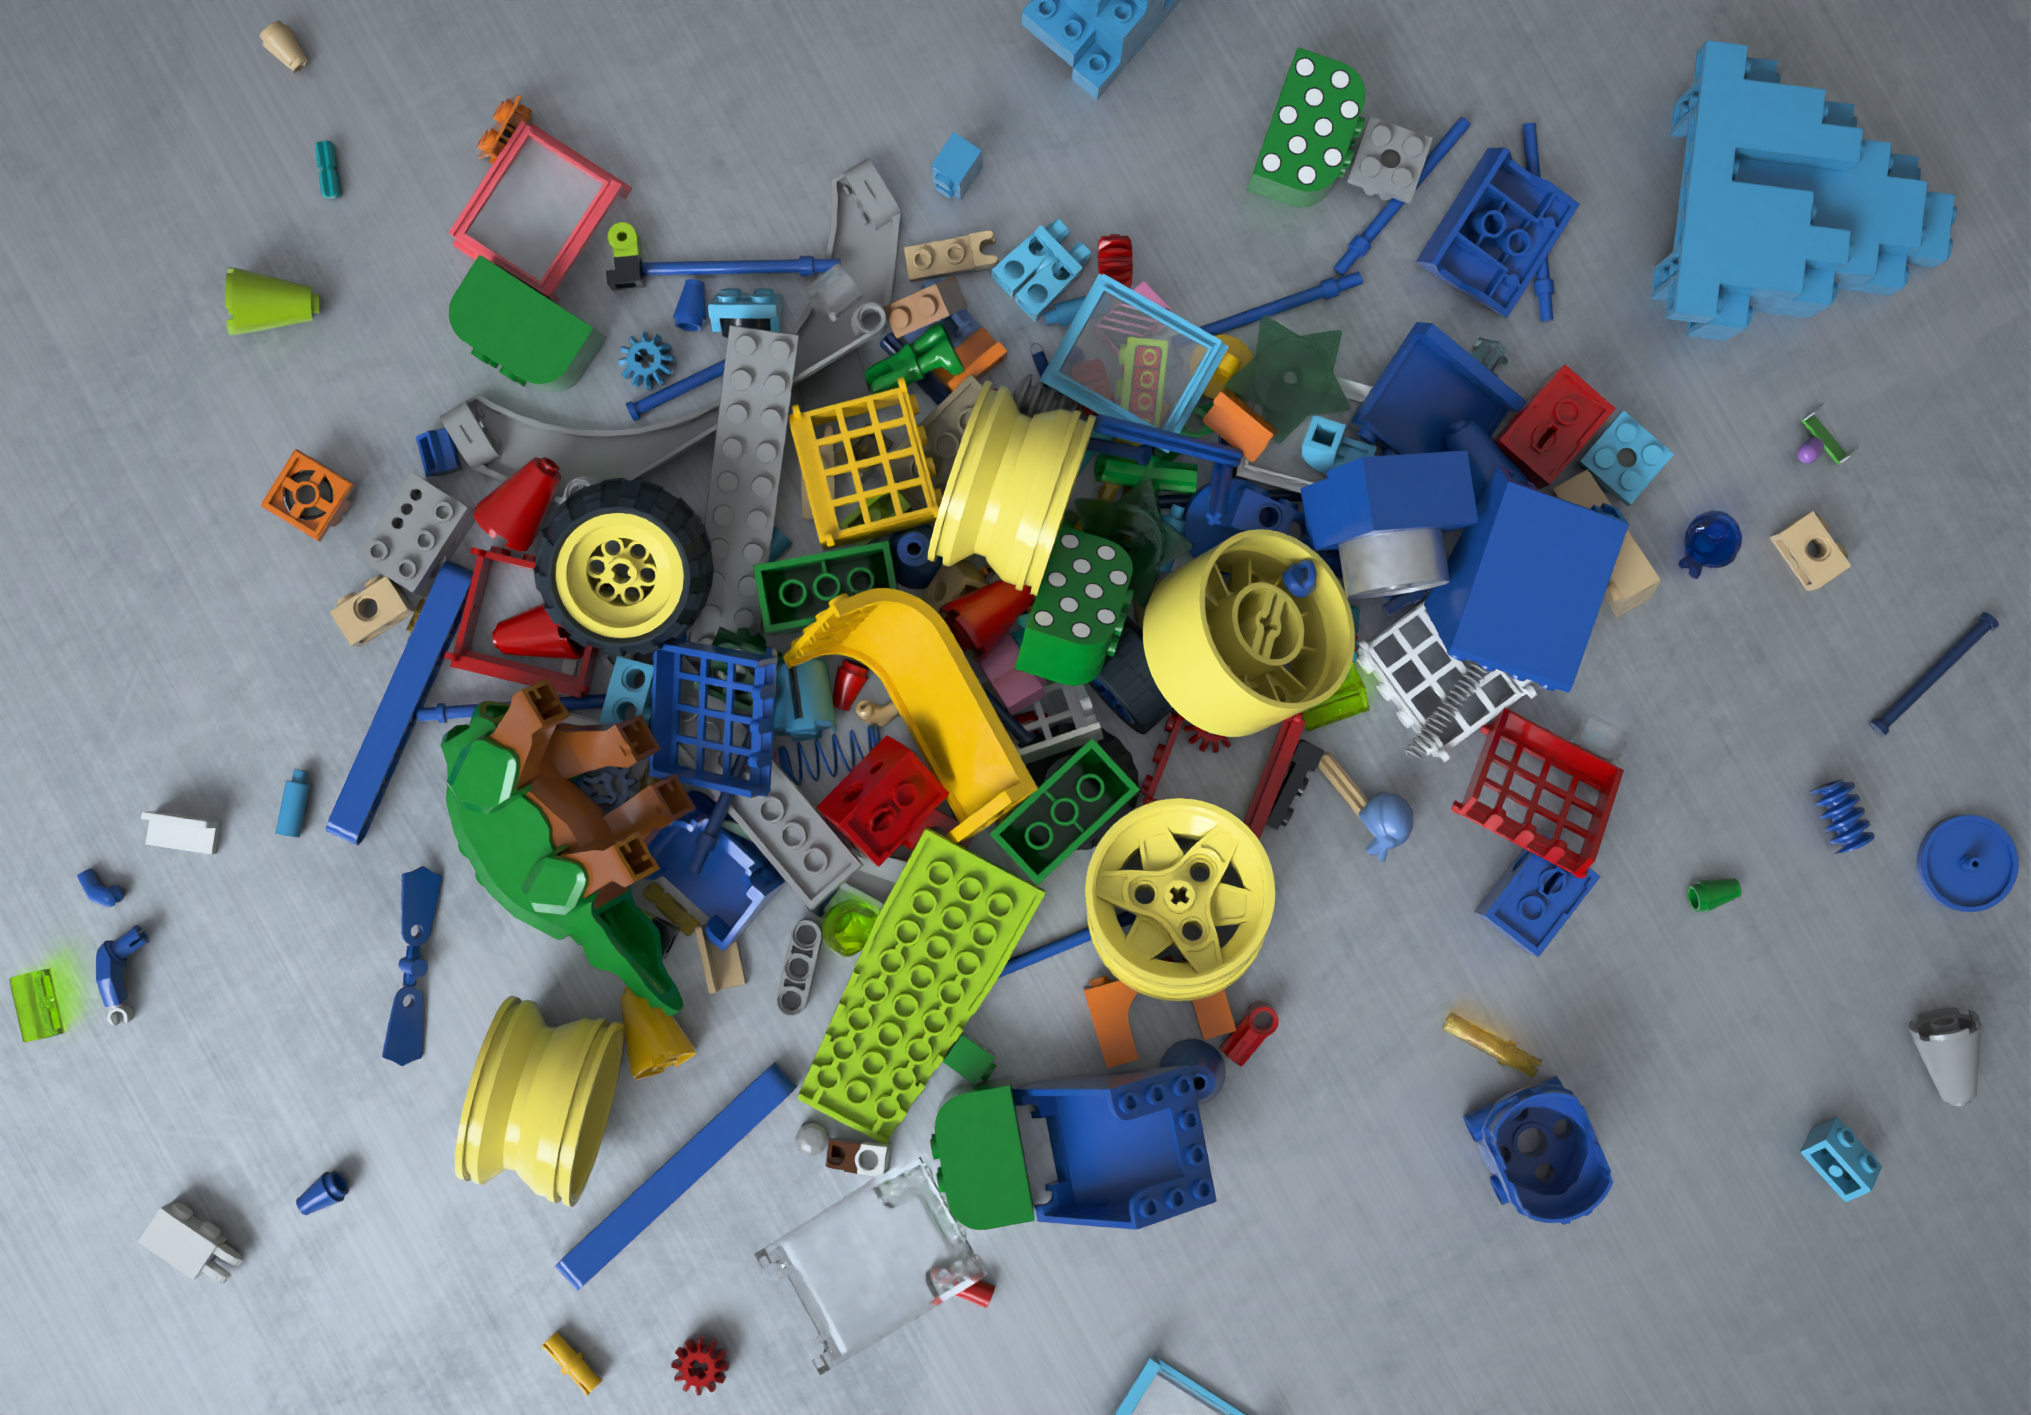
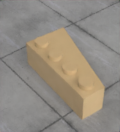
(1633, 575)

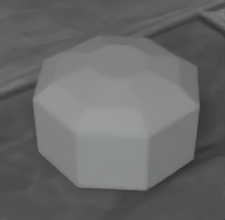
(811, 1138)

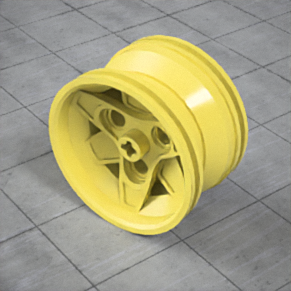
(1010, 487)
(1167, 875)
(539, 1101)

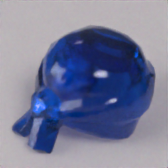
(1710, 542)

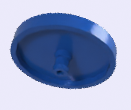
(1197, 528)
(1967, 863)

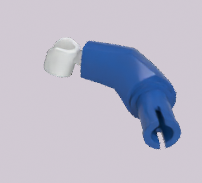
(110, 969)

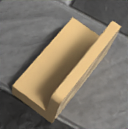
(720, 968)

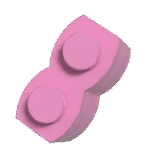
(1013, 687)

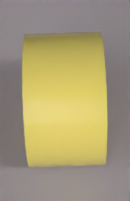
(1225, 647)

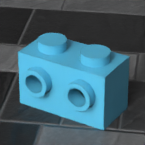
(1841, 1159)

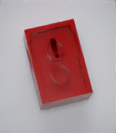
(1553, 426)
(883, 800)

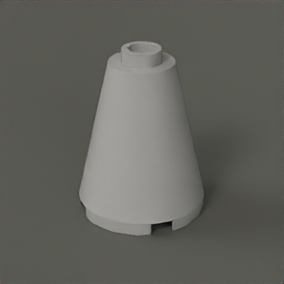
(1950, 1052)

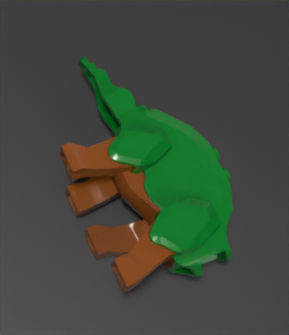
(549, 845)

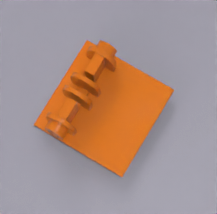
(505, 114)

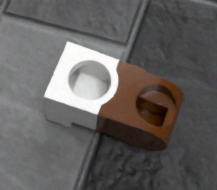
(858, 1156)

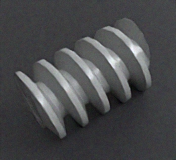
(1036, 400)

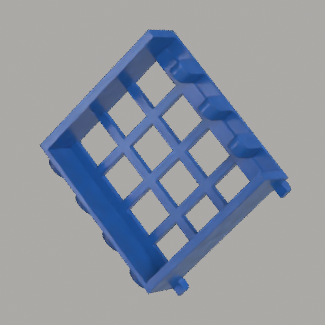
(667, 708)

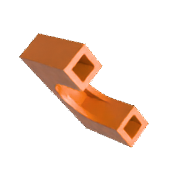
(1110, 1006)

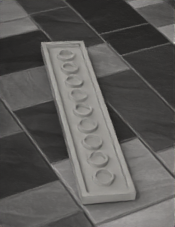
(745, 475)
(780, 824)

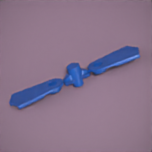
(418, 908)

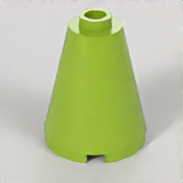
(266, 302)

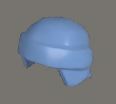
(1389, 820)

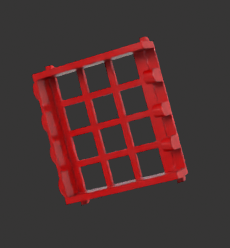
(1554, 752)

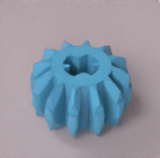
(636, 353)

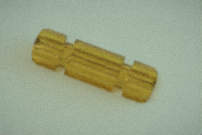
(671, 908)

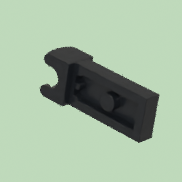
(1305, 759)

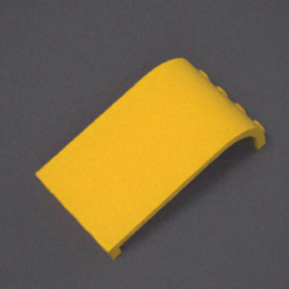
(934, 695)

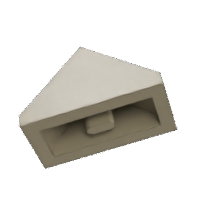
(863, 448)

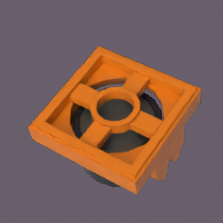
(313, 496)

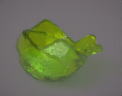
(848, 926)

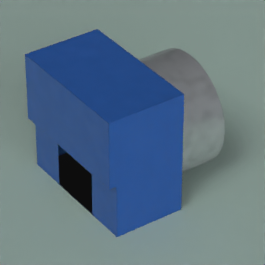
(1391, 519)

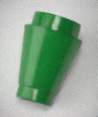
(1711, 894)

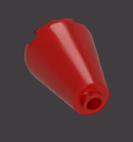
(520, 504)
(985, 616)
(535, 635)

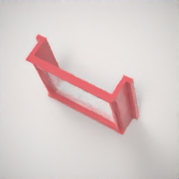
(536, 209)

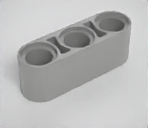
(798, 983)

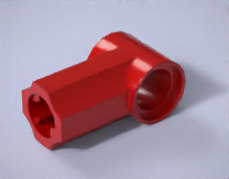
(1248, 1035)

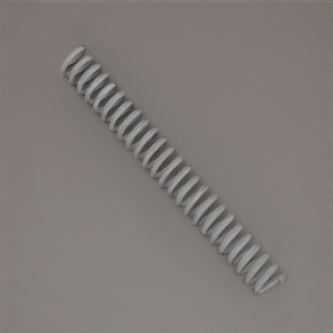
(1411, 750)

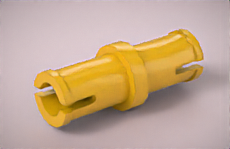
(572, 1363)

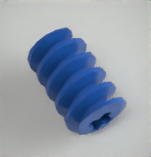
(1843, 815)

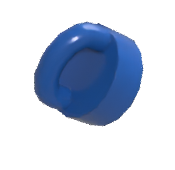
(1299, 579)

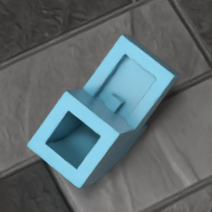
(1328, 448)

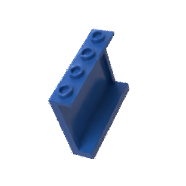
(1426, 391)

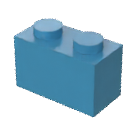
(956, 167)

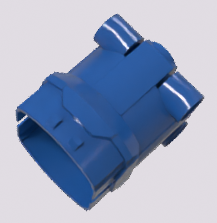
(1577, 1166)

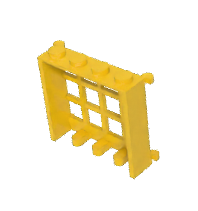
(815, 475)

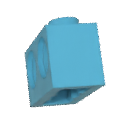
(623, 692)

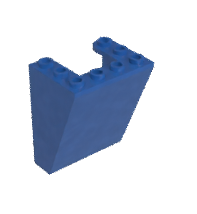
(1527, 582)
(1122, 1147)

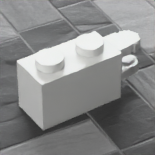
(189, 1243)

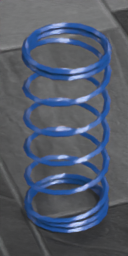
(872, 731)

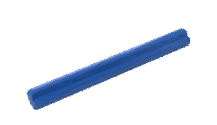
(1167, 440)

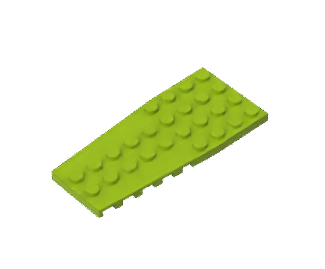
(917, 983)

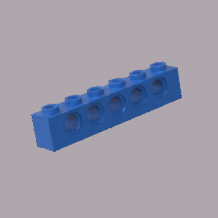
(1245, 512)

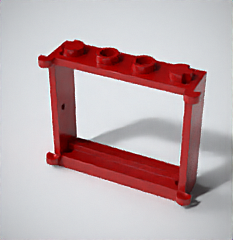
(501, 668)
(1268, 783)

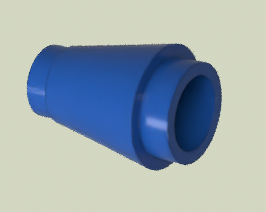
(691, 310)
(324, 1192)

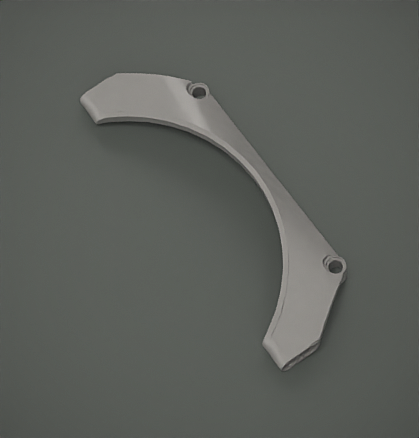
(861, 235)

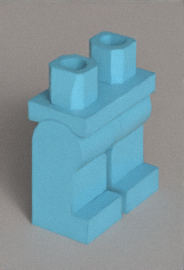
(1050, 262)

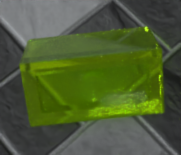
(1344, 703)
(36, 1005)

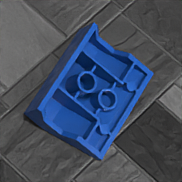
(1497, 232)

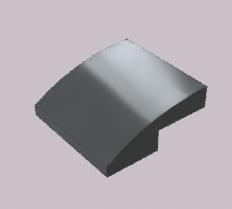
(835, 383)

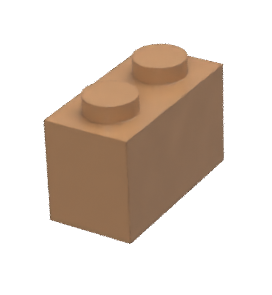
(925, 307)

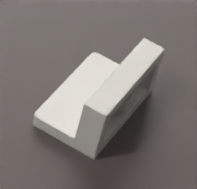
(182, 832)

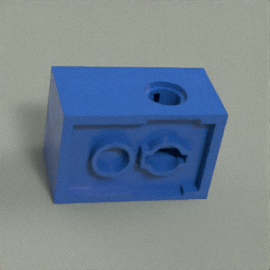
(1534, 901)

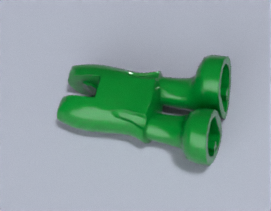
(914, 360)

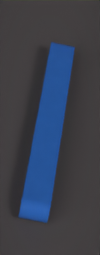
(399, 705)
(675, 1176)

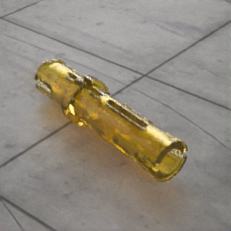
(1504, 1051)

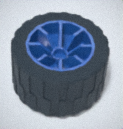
(1129, 685)

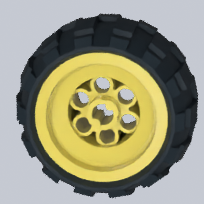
(631, 515)

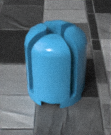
(815, 701)

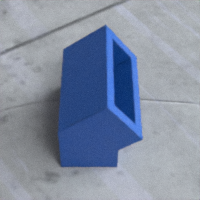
(438, 453)

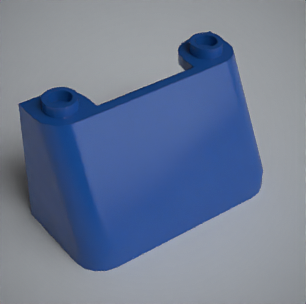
(733, 881)

